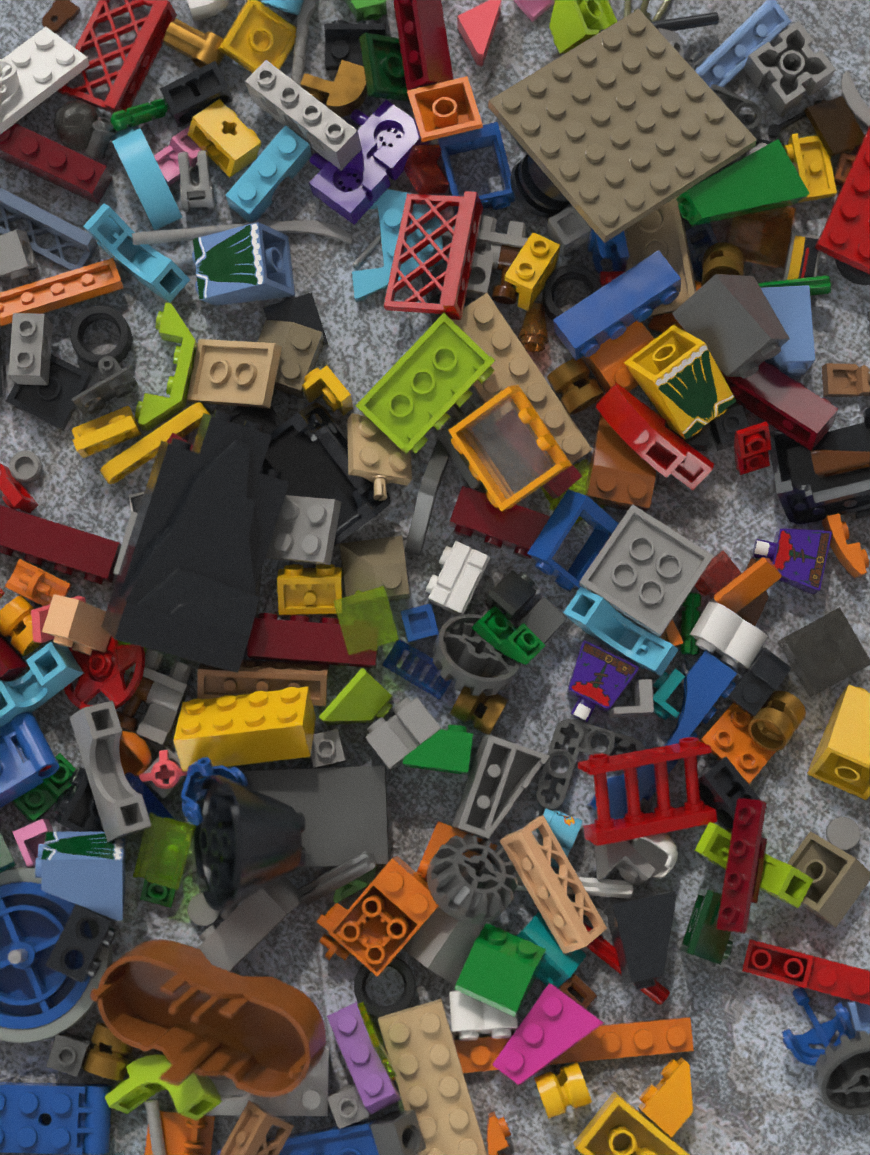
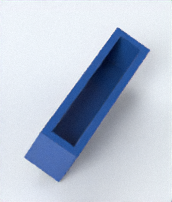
(618, 305)

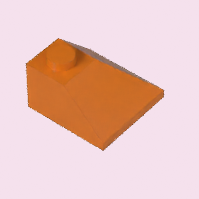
(444, 109)

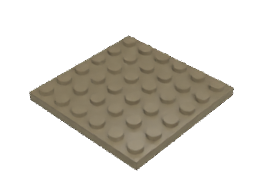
(621, 124)

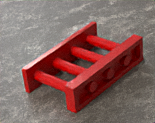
(666, 817)

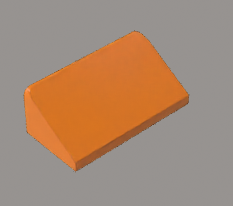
(748, 585)

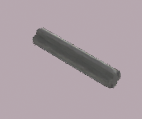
(336, 877)

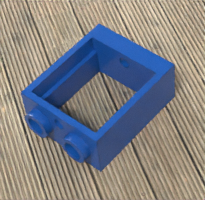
(473, 140)
(556, 530)

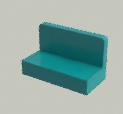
(555, 965)

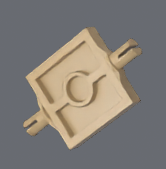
(375, 456)

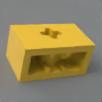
(224, 137)

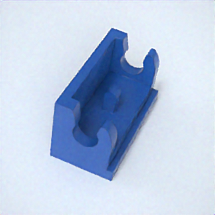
(613, 249)

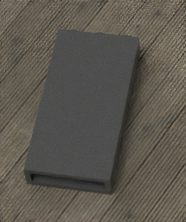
(340, 807)

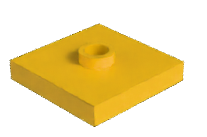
(258, 36)

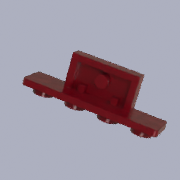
(743, 866)

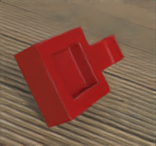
(14, 492)

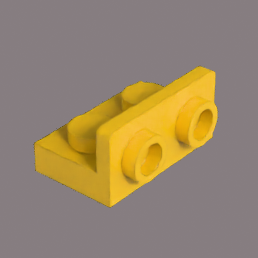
(532, 268)
(326, 383)
(105, 432)
(308, 589)

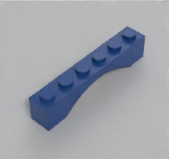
(702, 688)

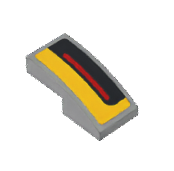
(801, 257)

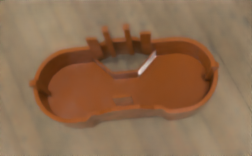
(211, 1018)

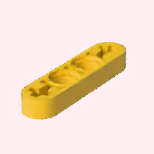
(147, 447)

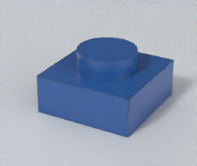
(419, 623)

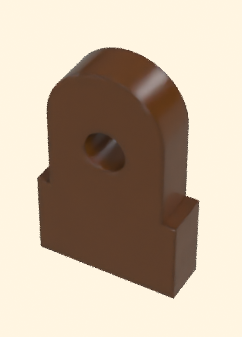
(62, 10)

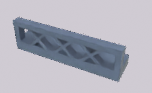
(48, 224)

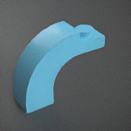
(146, 177)
(141, 261)
(618, 633)

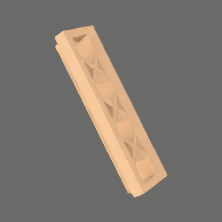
(550, 889)

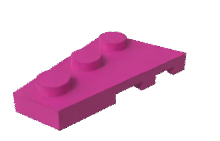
(544, 1034)

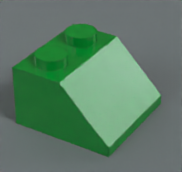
(443, 752)
(500, 969)

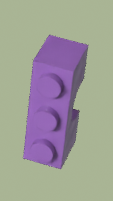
(364, 1064)

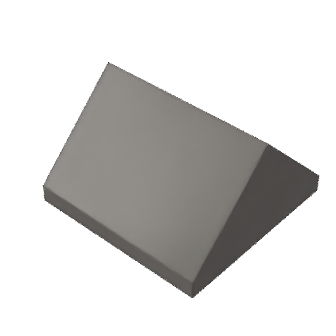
(443, 944)

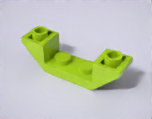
(158, 408)

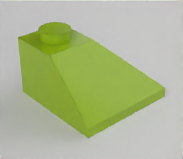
(578, 21)
(358, 702)

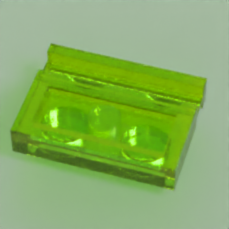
(164, 851)

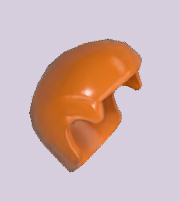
(134, 753)

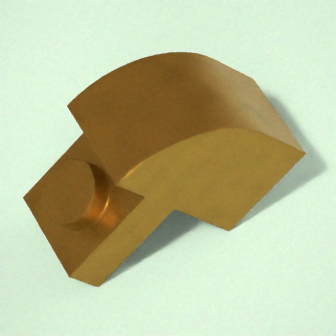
(343, 94)

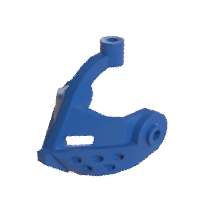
(192, 786)
(820, 1034)

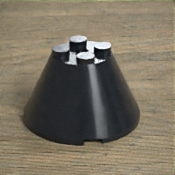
(244, 841)

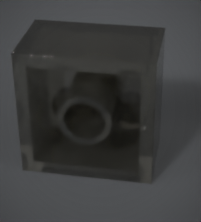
(824, 652)

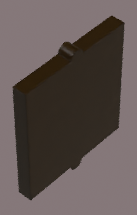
(835, 125)

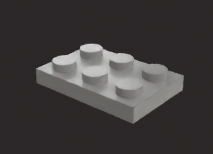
(305, 530)

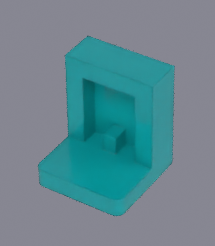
(665, 686)

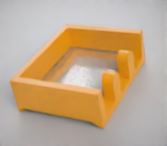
(508, 448)

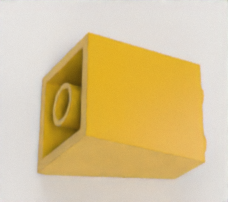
(845, 745)

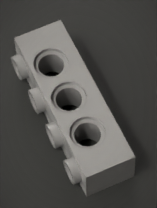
(303, 114)

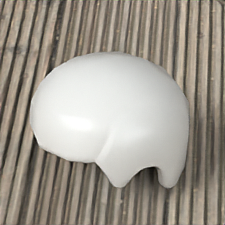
(658, 851)

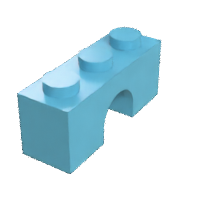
(279, 160)
(50, 672)

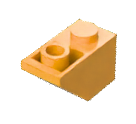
(671, 1099)

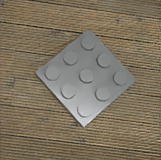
(646, 570)

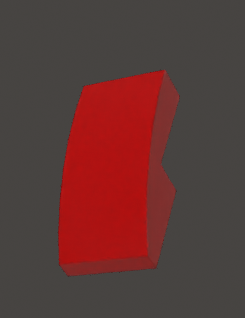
(752, 448)

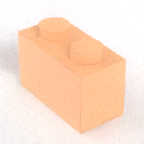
(77, 624)

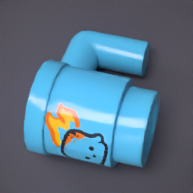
(564, 828)

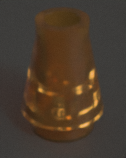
(533, 331)

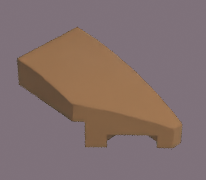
(845, 380)

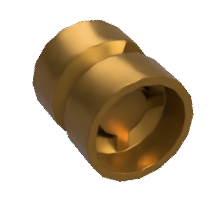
(722, 259)
(575, 385)
(466, 706)
(777, 721)
(105, 1062)

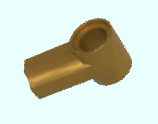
(194, 44)

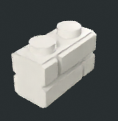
(458, 578)

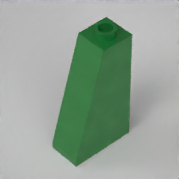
(747, 187)

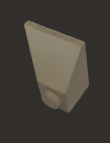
(375, 564)

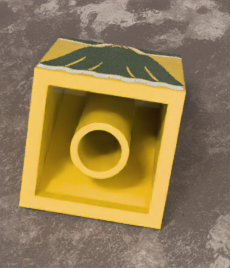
(681, 381)

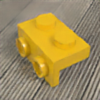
(812, 165)

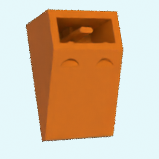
(385, 916)

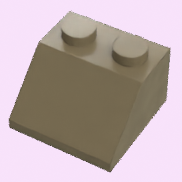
(298, 353)
(836, 878)

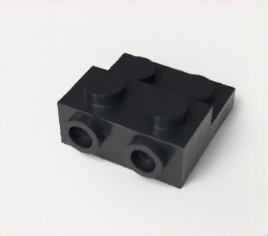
(79, 808)

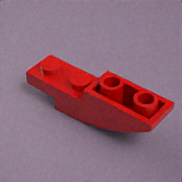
(650, 438)
(807, 971)

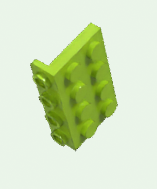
(426, 385)

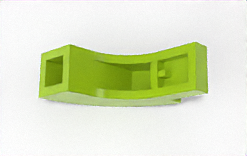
(777, 877)
(192, 1097)

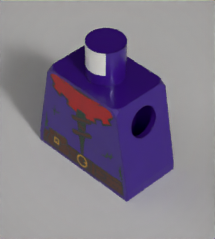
(798, 556)
(597, 680)

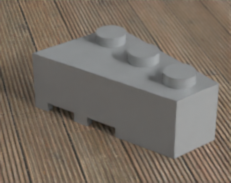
(494, 784)
(248, 924)

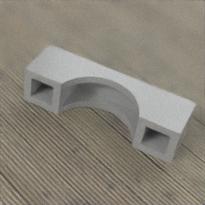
(98, 740)

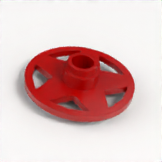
(106, 674)

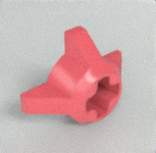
(163, 770)

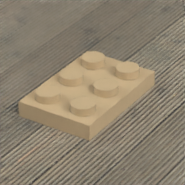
(234, 373)

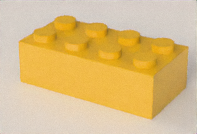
(246, 728)
(624, 1131)

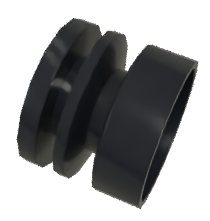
(536, 190)

